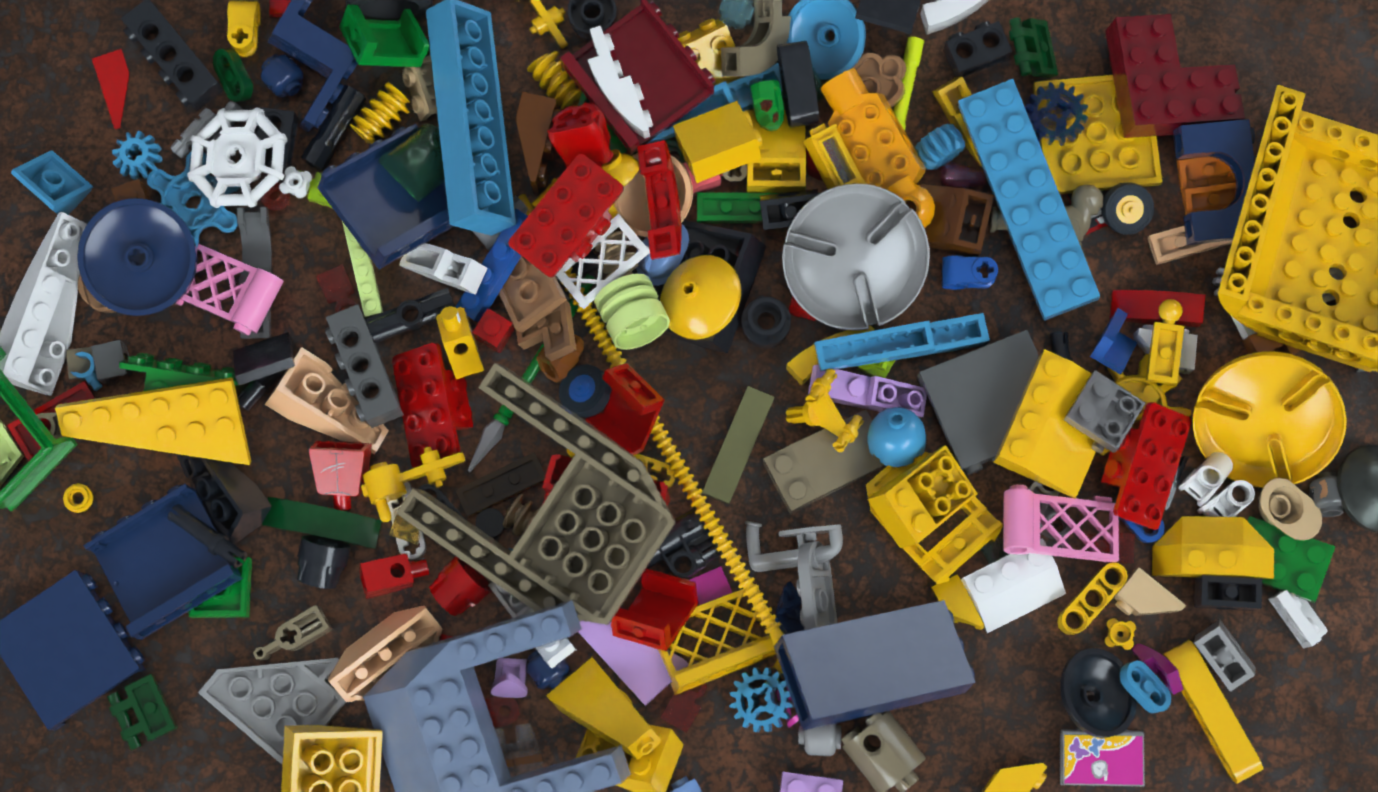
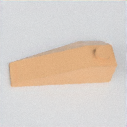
(320, 402)

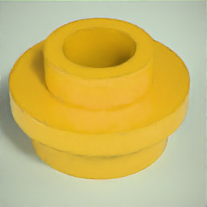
(69, 498)

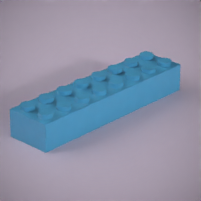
(470, 117)
(1028, 200)

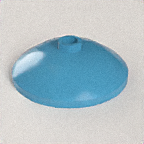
(814, 20)

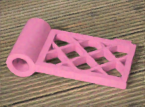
(253, 298)
(1023, 522)

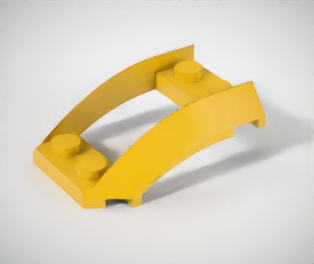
(958, 544)

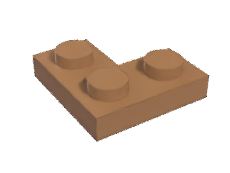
(554, 330)

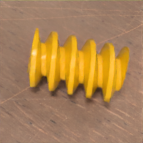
(555, 80)
(381, 114)

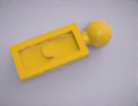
(1166, 345)

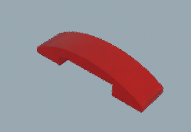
(662, 199)

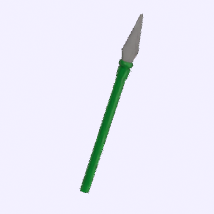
(494, 430)

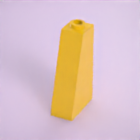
(602, 708)

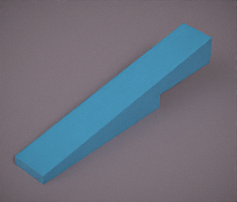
(725, 94)
(902, 342)

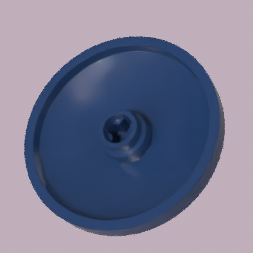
(137, 257)

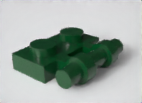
(1033, 47)
(150, 710)

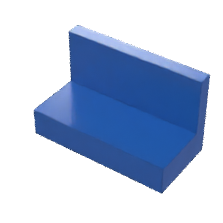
(1114, 347)

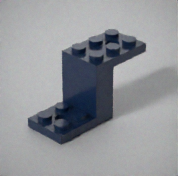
(317, 51)

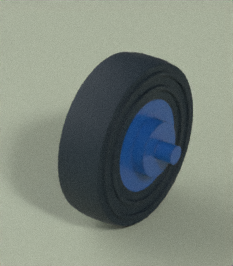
(584, 390)

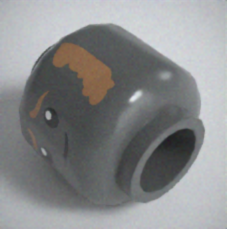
(1326, 495)

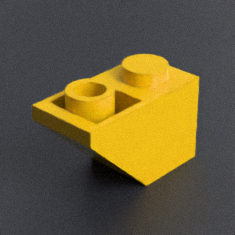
(1017, 778)

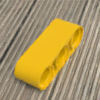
(1105, 593)

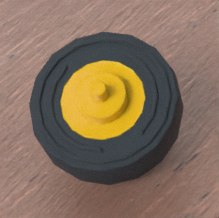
(1127, 208)

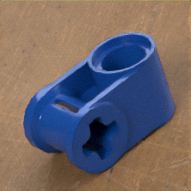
(964, 272)

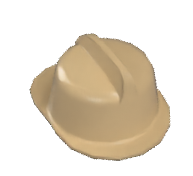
(1289, 509)

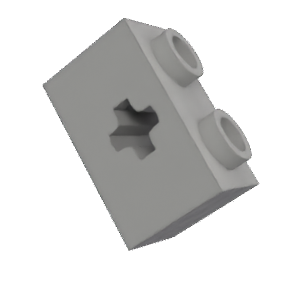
(1225, 655)

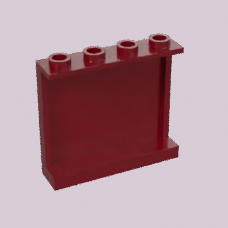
(655, 60)

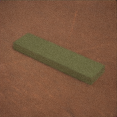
(738, 445)

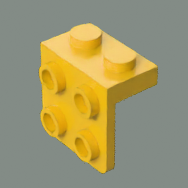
(707, 46)

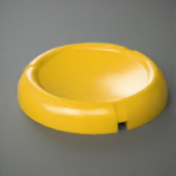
(1270, 417)

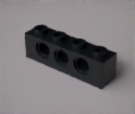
(147, 18)

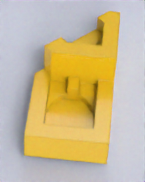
(958, 602)

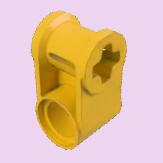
(243, 23)

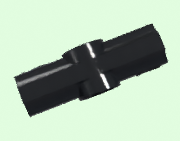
(393, 323)

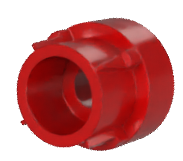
(459, 587)

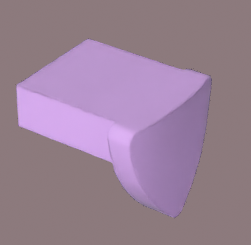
(510, 678)

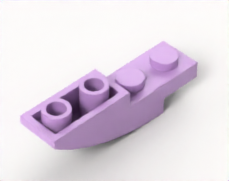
(873, 392)

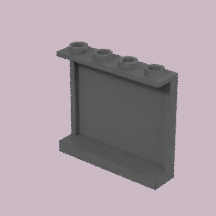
(979, 396)

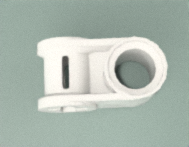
(1204, 480)
(1224, 504)

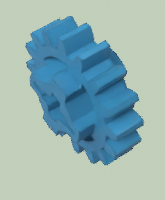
(751, 692)

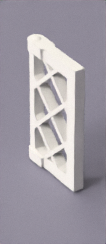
(624, 266)

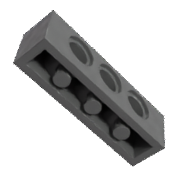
(385, 404)

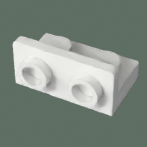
(1299, 618)

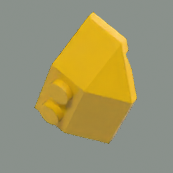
(1212, 548)

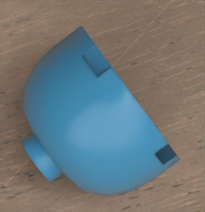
(896, 437)

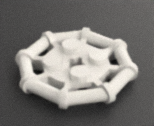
(249, 166)

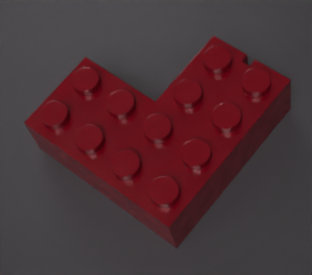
(1155, 90)

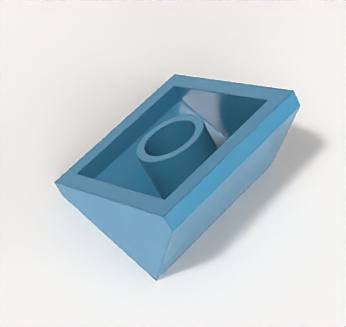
(53, 182)

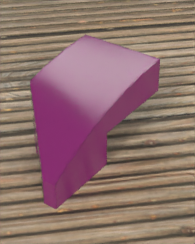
(1159, 665)

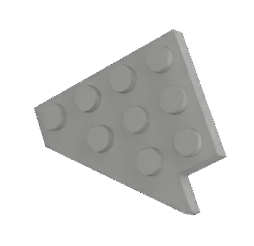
(275, 696)

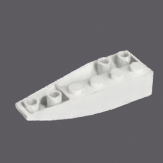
(44, 310)

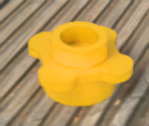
(1126, 628)

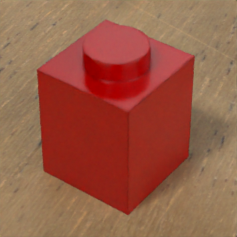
(493, 330)

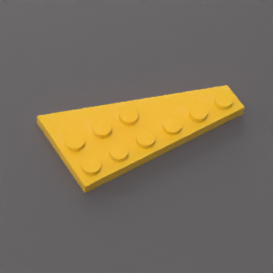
(180, 420)

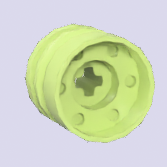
(632, 311)

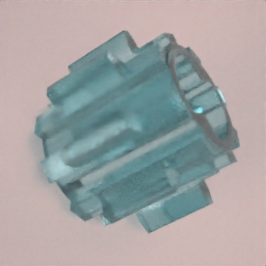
(736, 12)

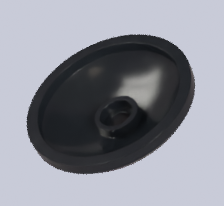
(1095, 694)

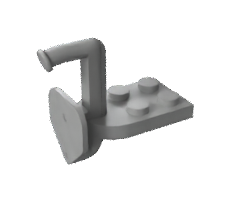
(813, 566)

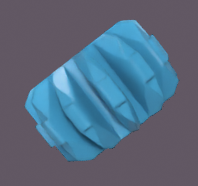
(940, 146)
(131, 148)

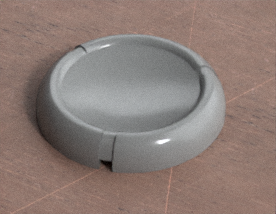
(855, 256)

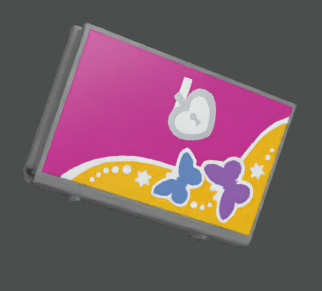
(1102, 760)

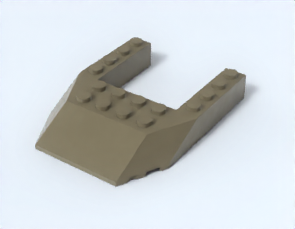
(588, 534)

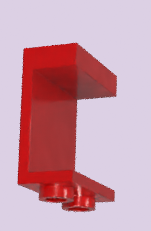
(630, 410)
(657, 610)

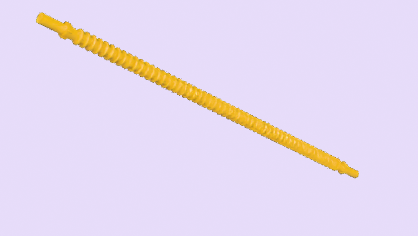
(682, 473)

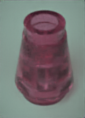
(961, 176)

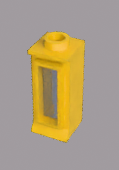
(832, 157)

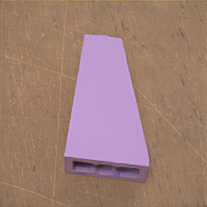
(633, 663)

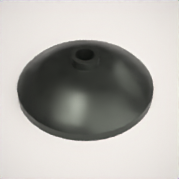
(1359, 486)

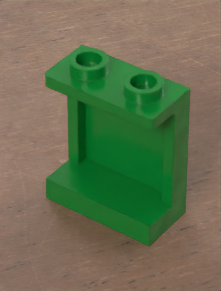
(384, 41)

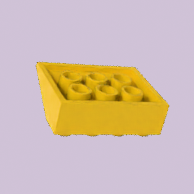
(1038, 437)
(331, 759)

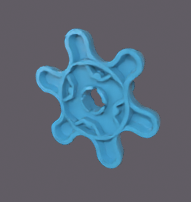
(178, 189)

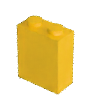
(718, 141)

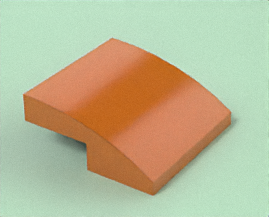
(1205, 184)

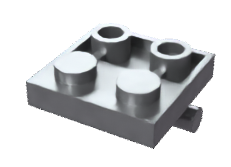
(1104, 412)

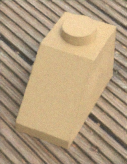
(1145, 596)

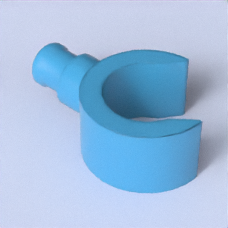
(90, 376)

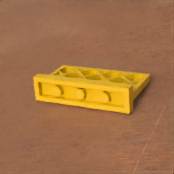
(720, 664)

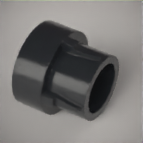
(583, 24)
(769, 307)
(321, 561)

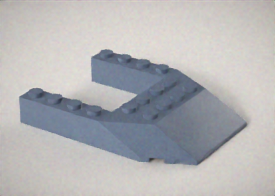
(440, 727)

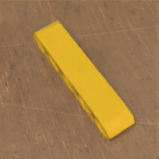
(1214, 713)

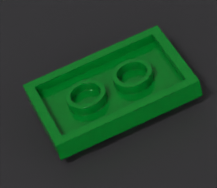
(1297, 563)

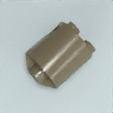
(892, 761)

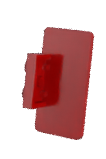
(568, 217)
(431, 402)
(1147, 465)

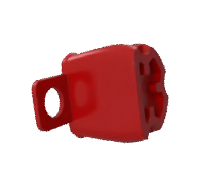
(581, 131)

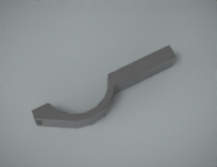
(257, 253)

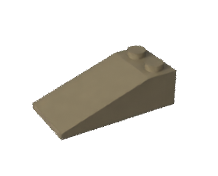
(815, 469)

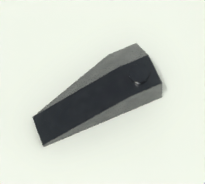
(228, 496)

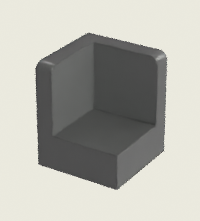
(107, 360)

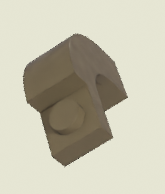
(761, 48)

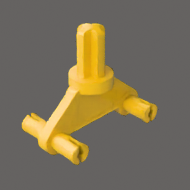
(823, 412)

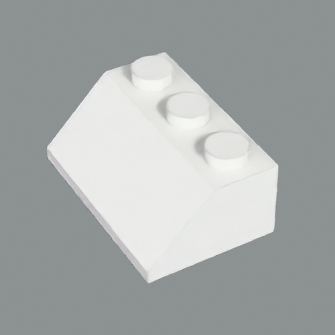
(1013, 587)

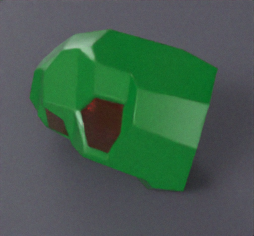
(767, 104)

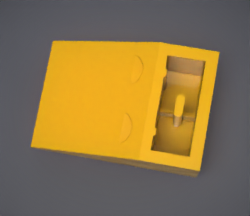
(781, 161)
(922, 497)
(649, 772)

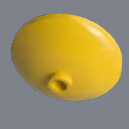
(709, 304)

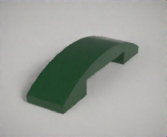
(323, 522)

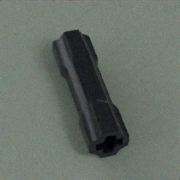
(323, 144)

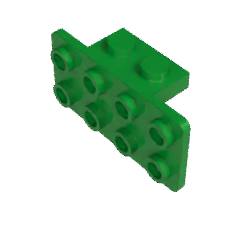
(173, 372)

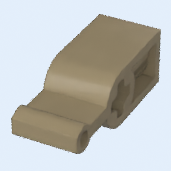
(309, 627)

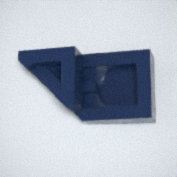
(788, 610)

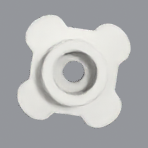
(300, 189)

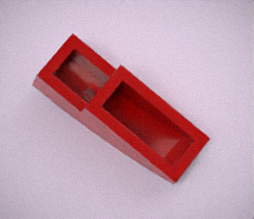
(1144, 306)

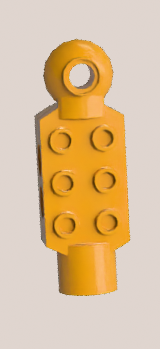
(877, 141)

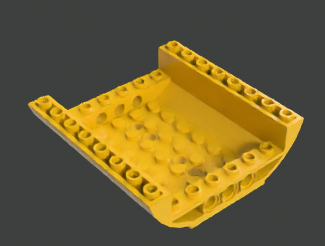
(1296, 233)

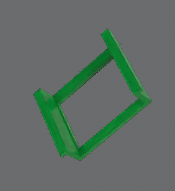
(47, 458)

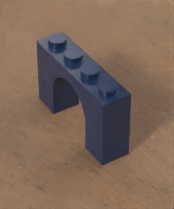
(1233, 145)

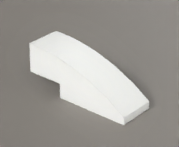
(946, 13)
(445, 267)

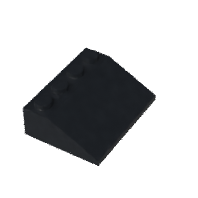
(738, 249)

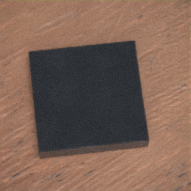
(263, 358)

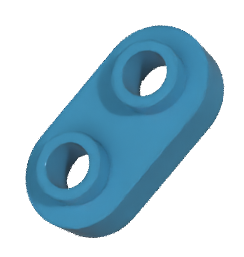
(1144, 685)

